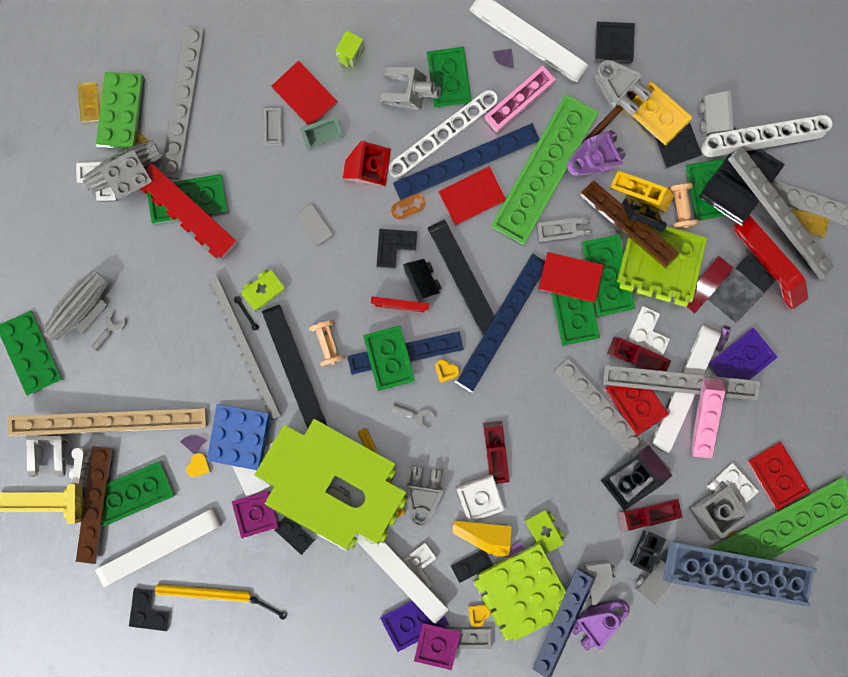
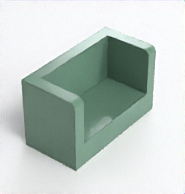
(321, 132)

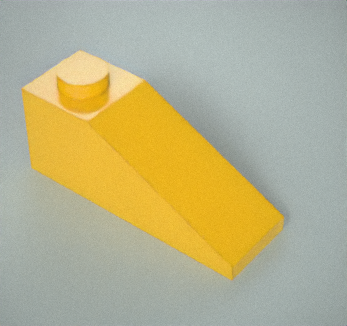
(642, 190)
(488, 537)

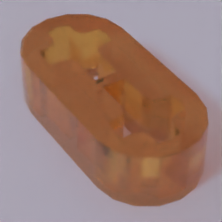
(405, 203)

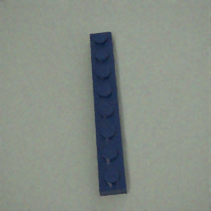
(466, 161)
(501, 323)

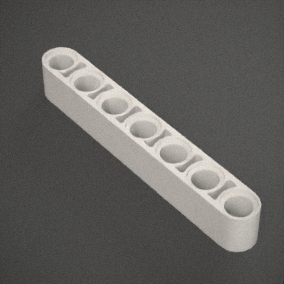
(529, 38)
(447, 126)
(775, 132)
(680, 402)
(158, 547)
(405, 579)

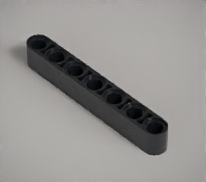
(461, 274)
(293, 365)

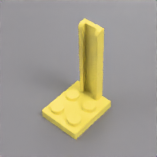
(69, 502)

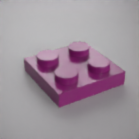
(254, 516)
(437, 646)

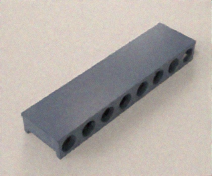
(738, 574)

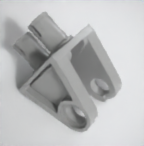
(619, 84)
(416, 91)
(33, 450)
(423, 498)

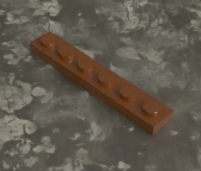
(636, 231)
(94, 504)

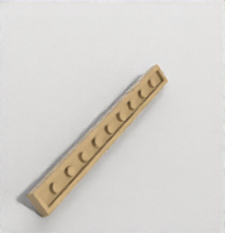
(106, 422)

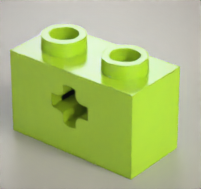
(349, 49)
(273, 289)
(535, 526)

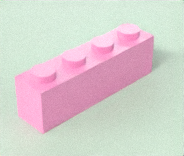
(519, 99)
(707, 418)

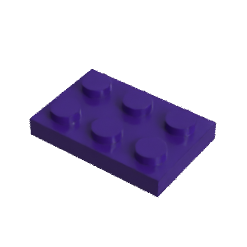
(743, 357)
(405, 624)

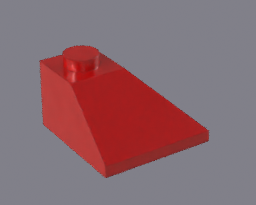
(367, 164)

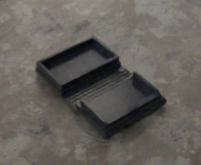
(731, 193)

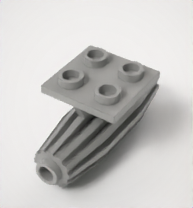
(124, 171)
(77, 307)

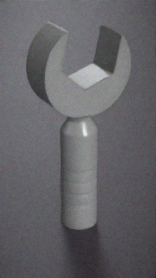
(107, 332)
(411, 413)

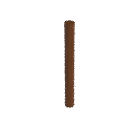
(609, 118)

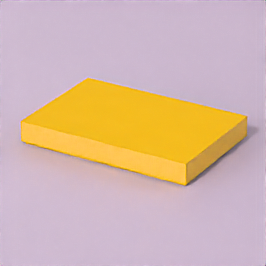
(661, 114)

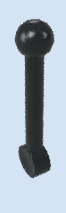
(237, 300)
(282, 615)

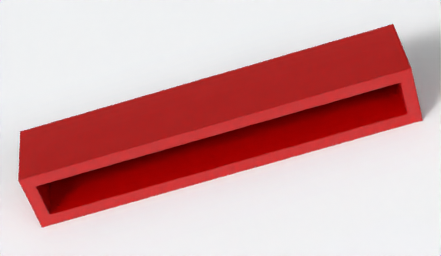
(189, 213)

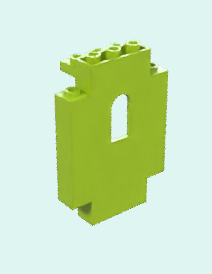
(302, 471)

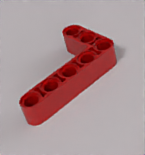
(775, 261)

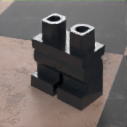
(644, 552)

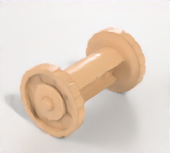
(683, 205)
(327, 343)

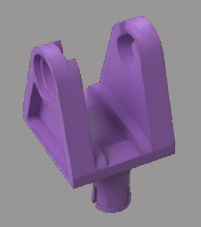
(596, 155)
(600, 623)

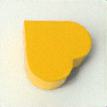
(446, 371)
(198, 465)
(478, 614)

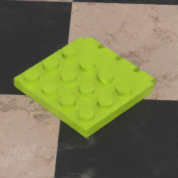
(676, 280)
(522, 591)

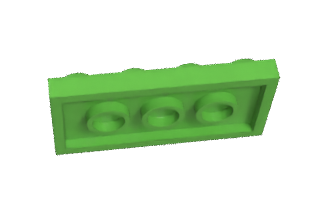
(119, 110)

